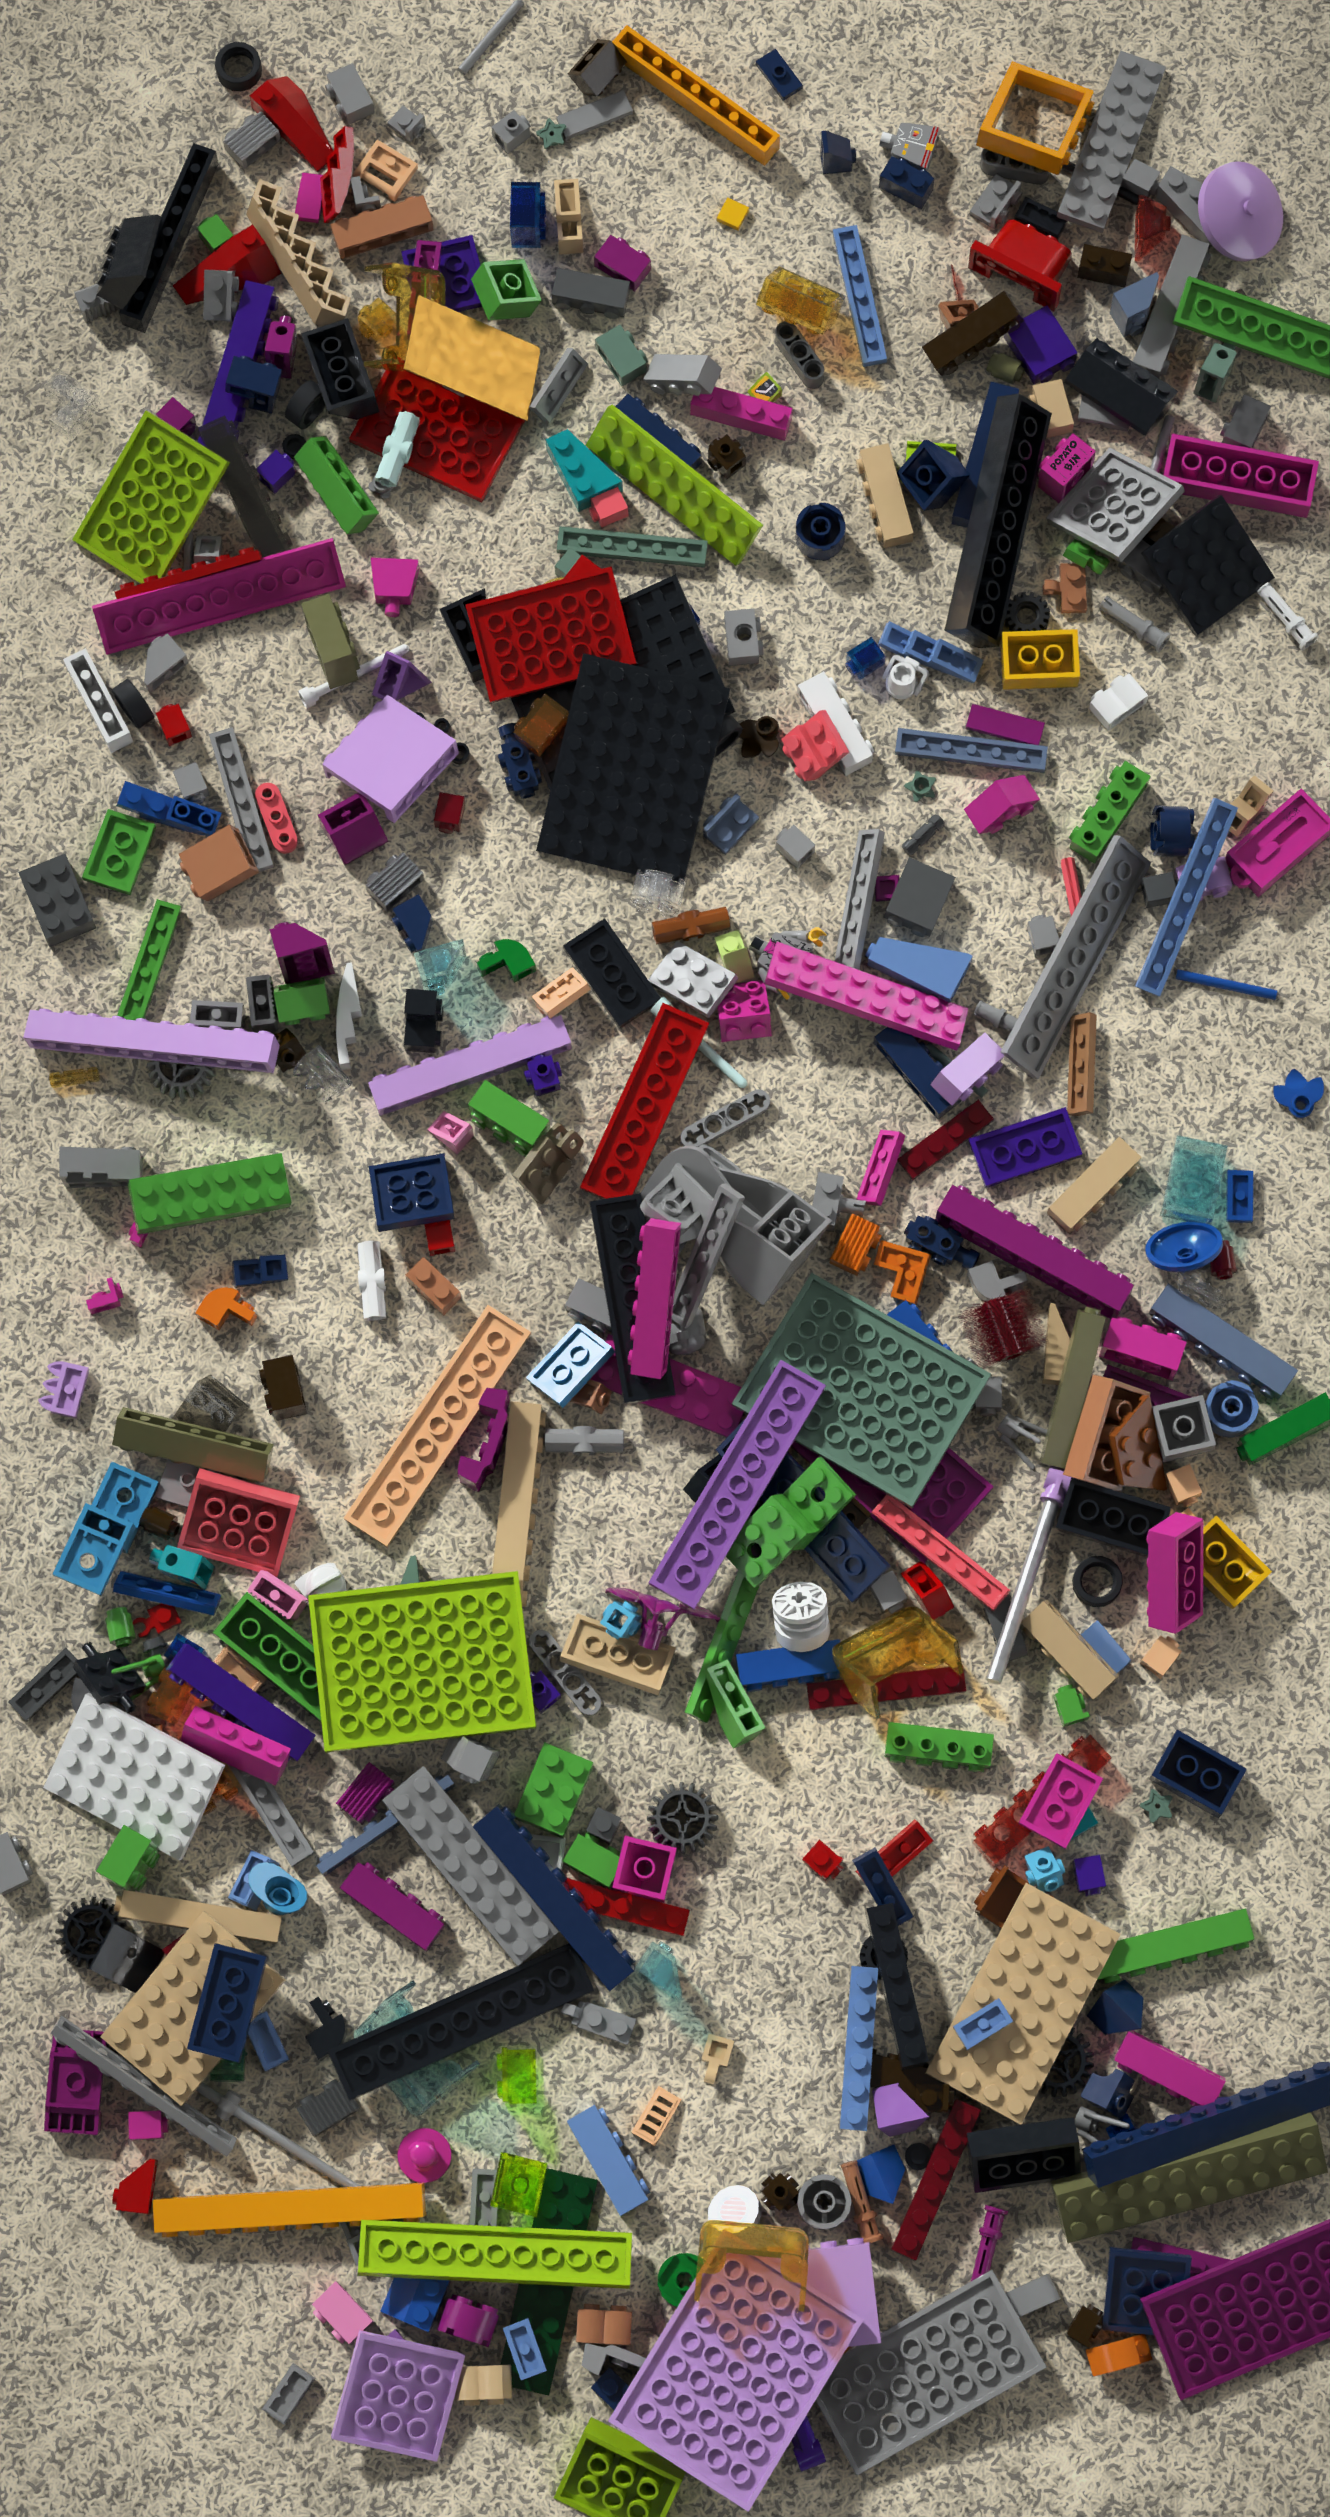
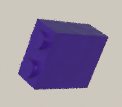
(1042, 346)

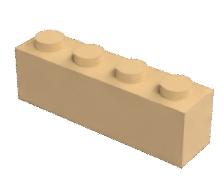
(885, 495)
(1094, 1185)
(1070, 1650)

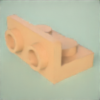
(561, 993)

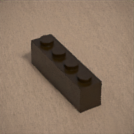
(973, 334)
(888, 2071)

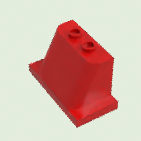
(1025, 258)

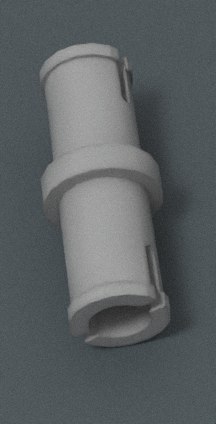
(998, 1017)

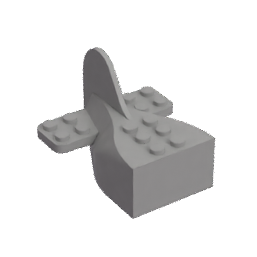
(770, 1232)

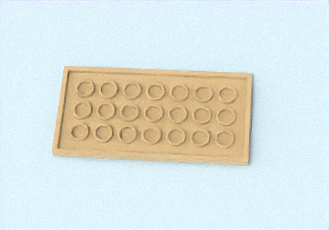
(1042, 1975)

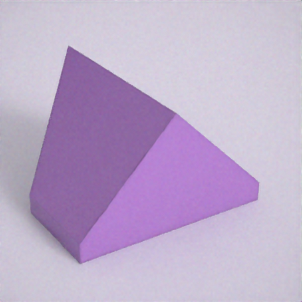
(398, 678)
(896, 2110)

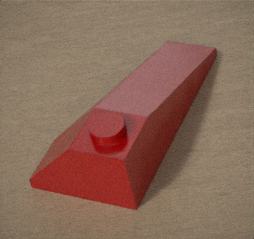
(294, 118)
(242, 253)

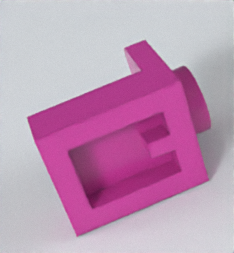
(101, 1301)

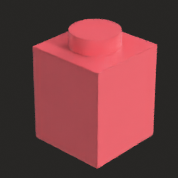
(608, 507)

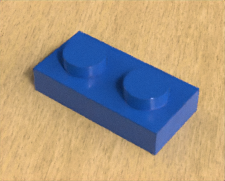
(1239, 1196)

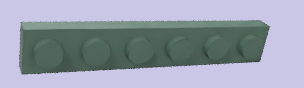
(633, 546)

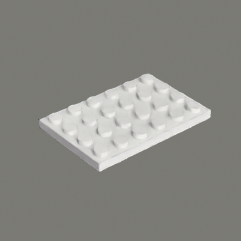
(134, 1776)

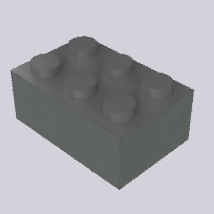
(57, 900)

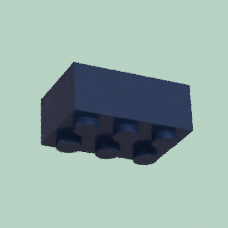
(1197, 1774)

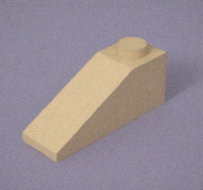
(1055, 1348)

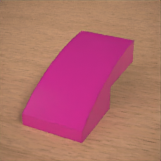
(309, 198)

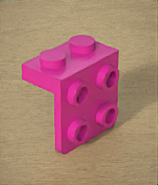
(745, 1012)

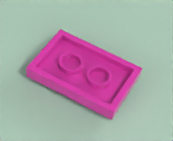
(1060, 1801)

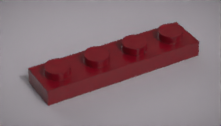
(945, 1139)

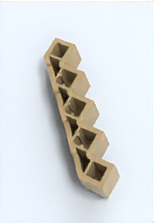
(294, 256)

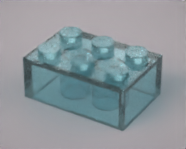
(1193, 1180)

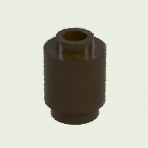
(159, 1523)

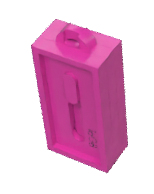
(1278, 843)

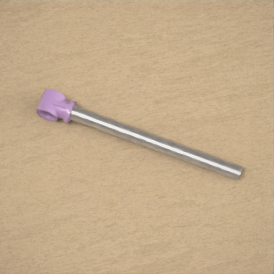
(1053, 1498)

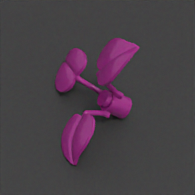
(652, 1630)

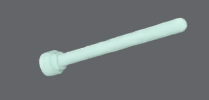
(710, 1053)

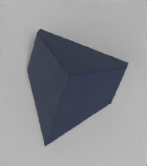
(1118, 2009)

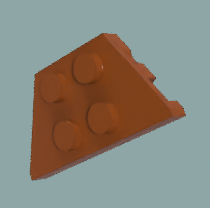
(1137, 1449)

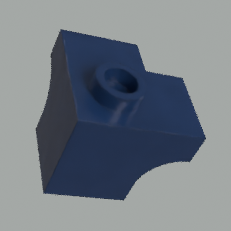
(1109, 2092)

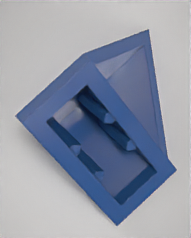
(882, 2173)

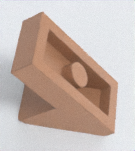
(954, 311)

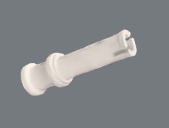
(1294, 625)

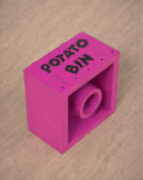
(1065, 467)

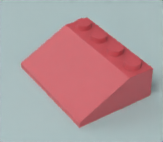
(238, 1522)

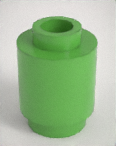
(120, 1627)

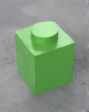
(213, 232)

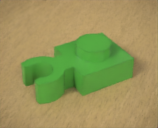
(1084, 555)

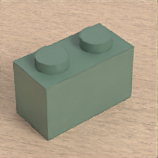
(621, 355)

